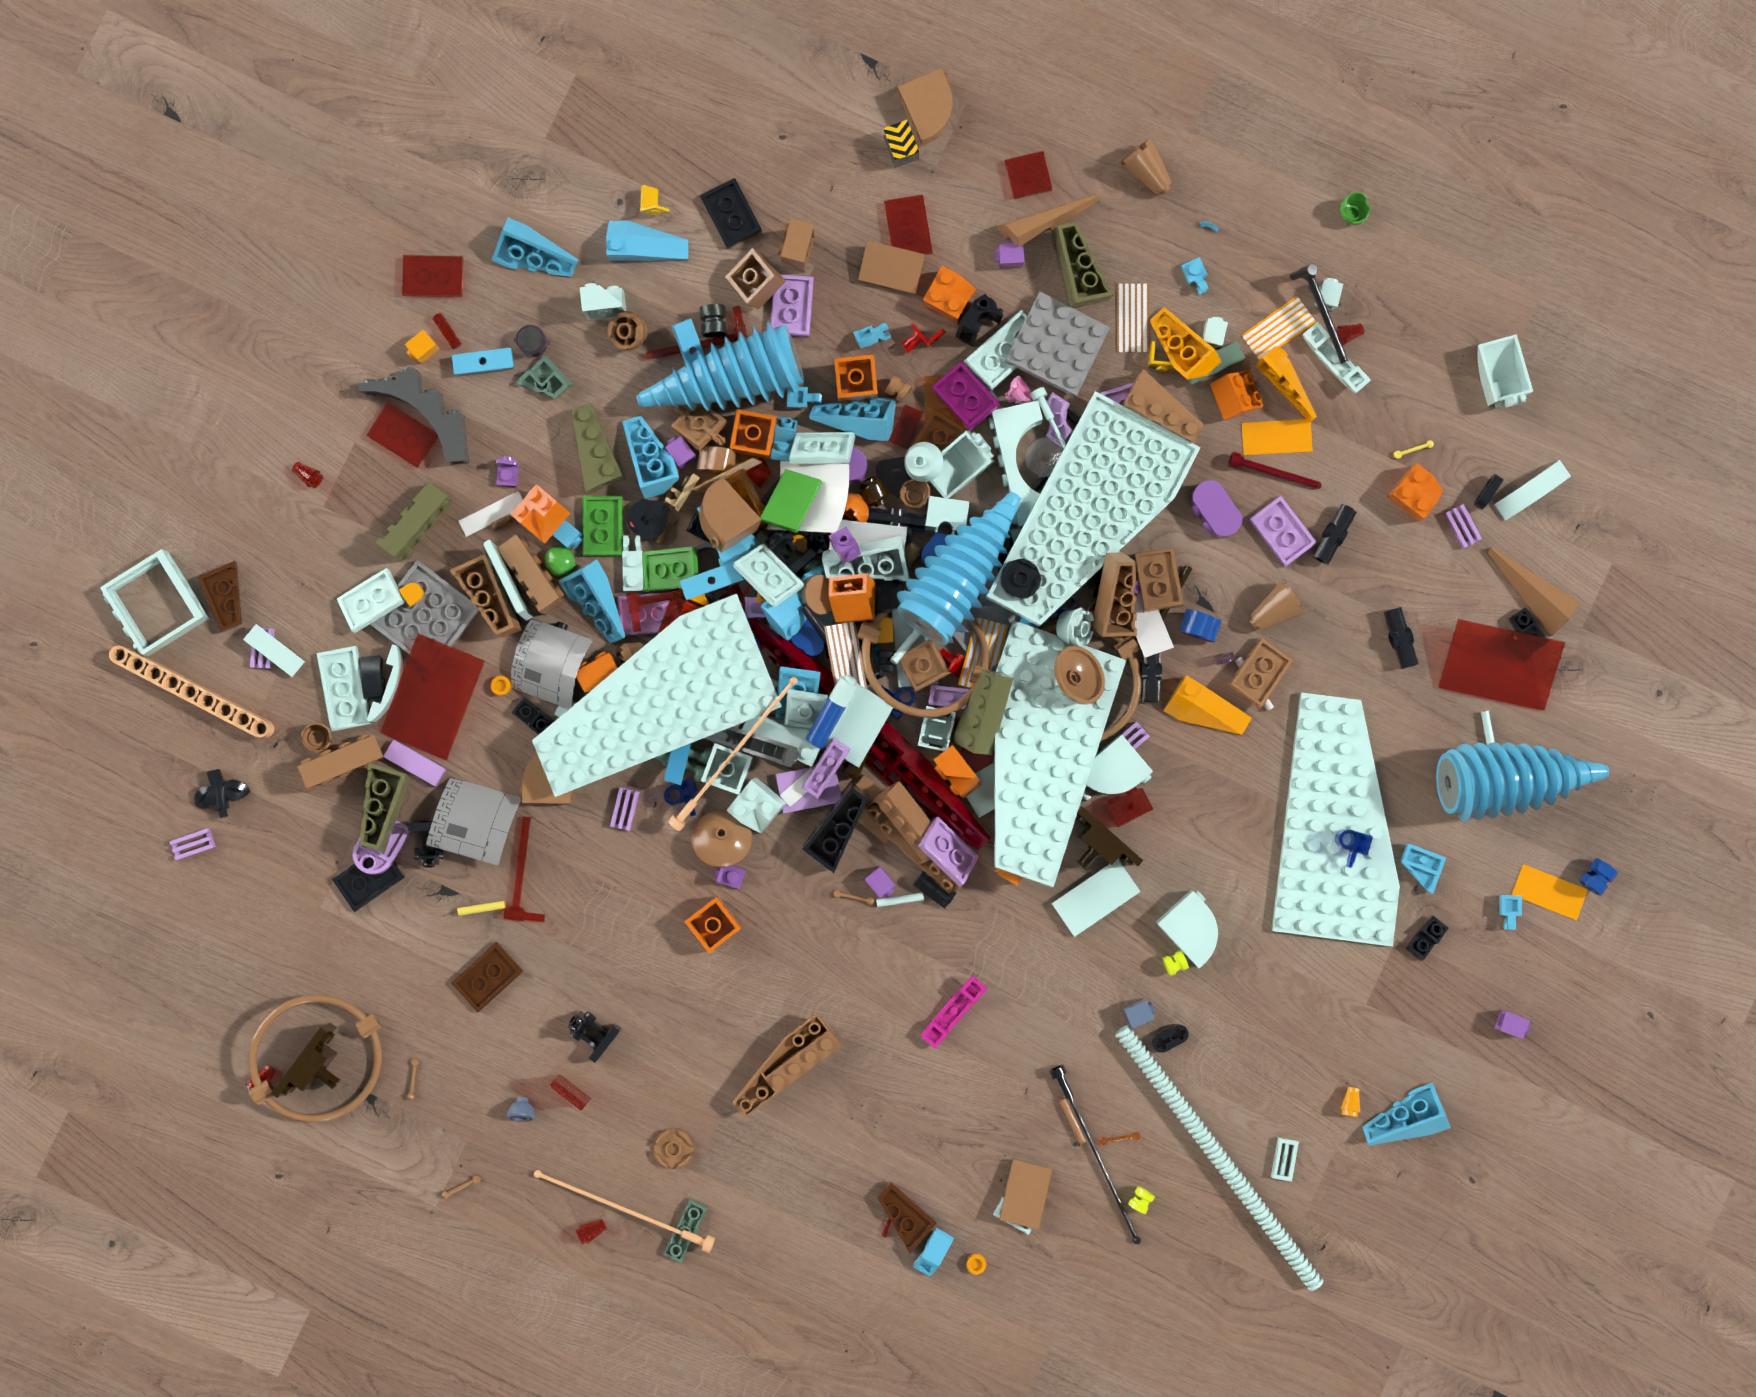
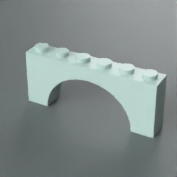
(1009, 428)

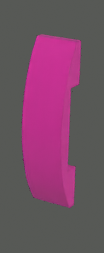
(953, 1011)

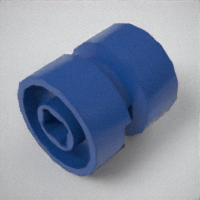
(1598, 876)

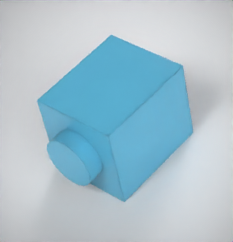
(568, 535)

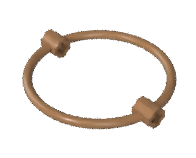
(869, 634)
(1125, 649)
(366, 1026)

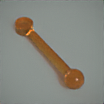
(1103, 1141)

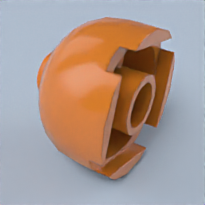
(856, 508)

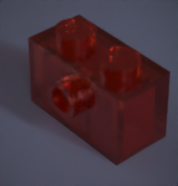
(1128, 807)

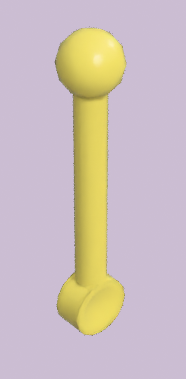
(1398, 454)

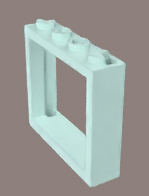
(121, 613)

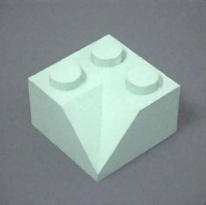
(601, 303)
(733, 775)
(756, 806)

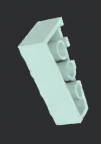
(878, 559)

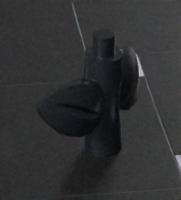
(219, 793)

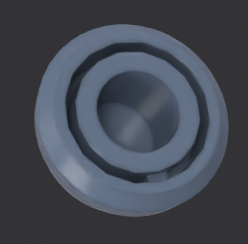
(521, 1110)

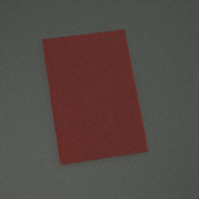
(1501, 664)
(432, 696)

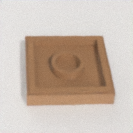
(924, 665)

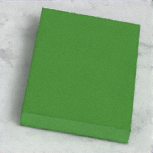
(791, 500)
(602, 525)
(668, 567)

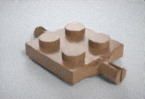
(699, 425)

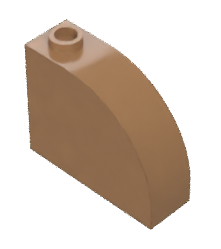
(928, 104)
(726, 516)
(537, 787)

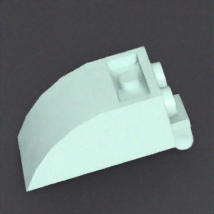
(1503, 372)
(962, 463)

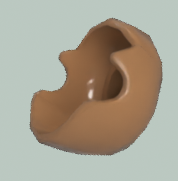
(915, 494)
(316, 737)

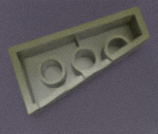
(1079, 269)
(595, 453)
(415, 522)
(983, 713)
(381, 806)

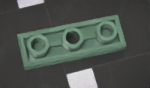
(1229, 356)
(690, 1220)

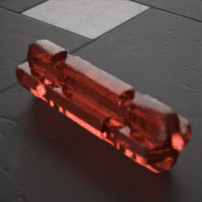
(447, 331)

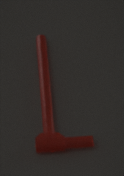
(707, 342)
(635, 603)
(516, 912)

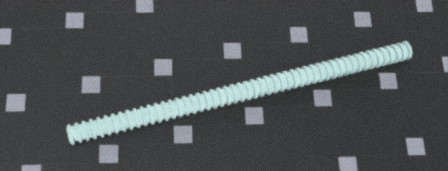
(1222, 1162)

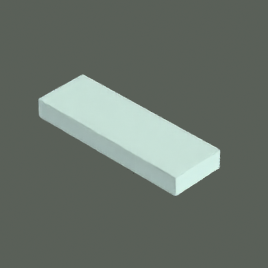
(274, 650)

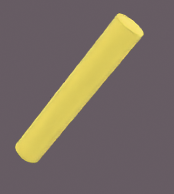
(481, 908)

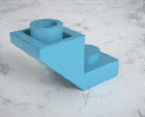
(784, 438)
(934, 1252)

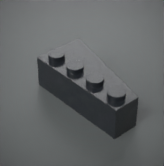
(834, 831)

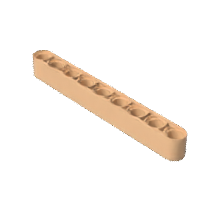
(182, 691)

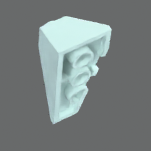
(790, 735)

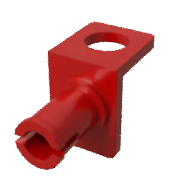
(916, 338)
(954, 662)

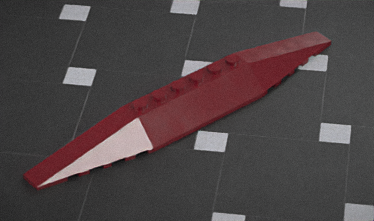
(890, 753)

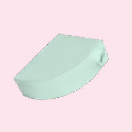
(1118, 768)
(1191, 927)

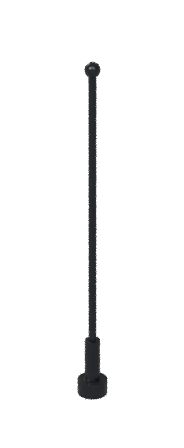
(1059, 1072)

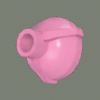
(1019, 391)

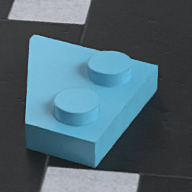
(1423, 866)

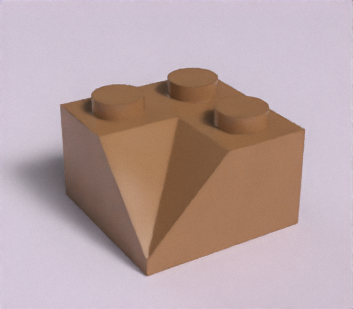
(797, 244)
(755, 279)

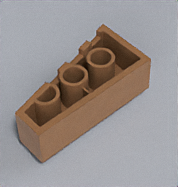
(1159, 406)
(531, 575)
(488, 594)
(1116, 598)
(339, 762)

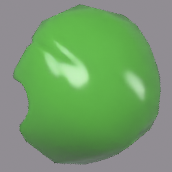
(1355, 208)
(560, 561)

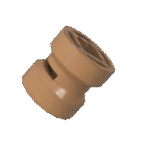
(898, 388)

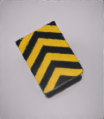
(901, 143)

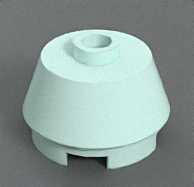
(923, 462)
(1075, 626)

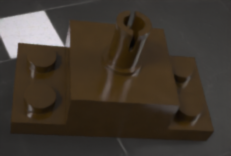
(1102, 843)
(311, 1065)

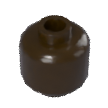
(873, 491)

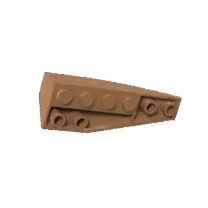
(905, 826)
(789, 1061)

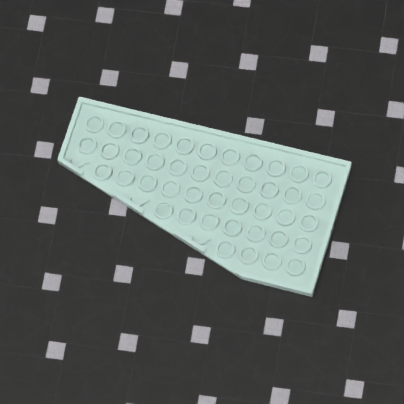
(1098, 497)
(672, 692)
(1043, 754)
(1330, 791)

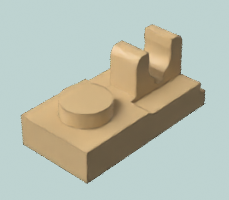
(688, 484)

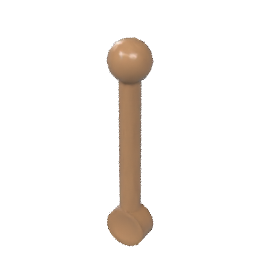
(837, 893)
(414, 1062)
(476, 1179)

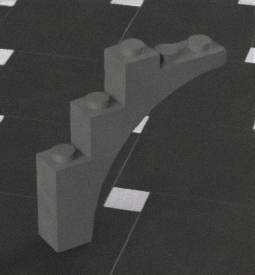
(408, 388)
(757, 746)

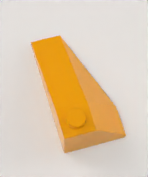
(1184, 348)
(1281, 374)
(1202, 707)

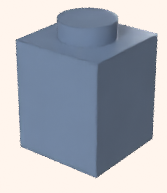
(1139, 1013)

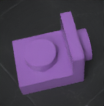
(507, 472)
(730, 876)

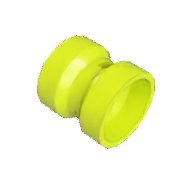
(1175, 963)
(1141, 1200)

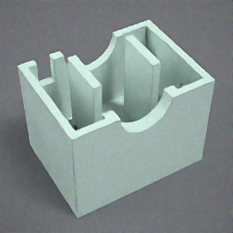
(947, 512)
(936, 731)

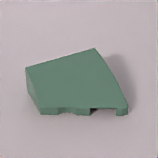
(546, 378)

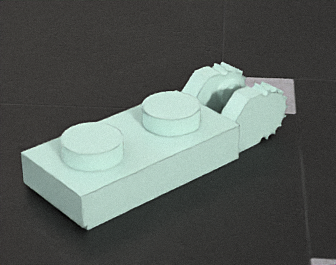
(632, 566)

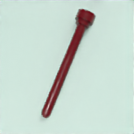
(1237, 460)

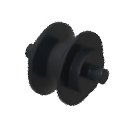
(818, 543)

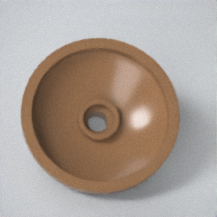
(1079, 675)
(724, 850)

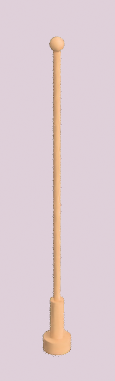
(677, 821)
(707, 1242)

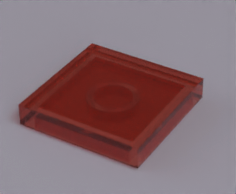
(1028, 175)
(570, 1092)

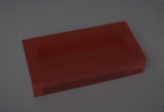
(906, 426)

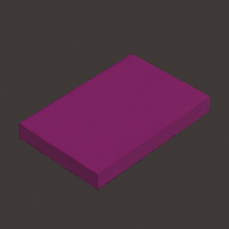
(965, 396)

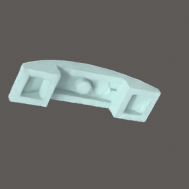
(1322, 346)
(1532, 490)
(396, 660)

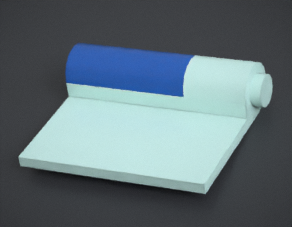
(851, 717)

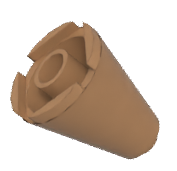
(1148, 167)
(1277, 608)

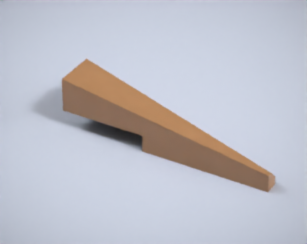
(1029, 226)
(1545, 600)

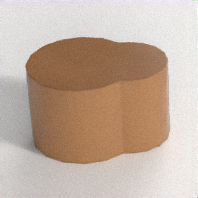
(715, 459)

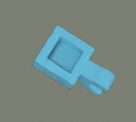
(1195, 273)
(869, 335)
(802, 398)
(1510, 907)

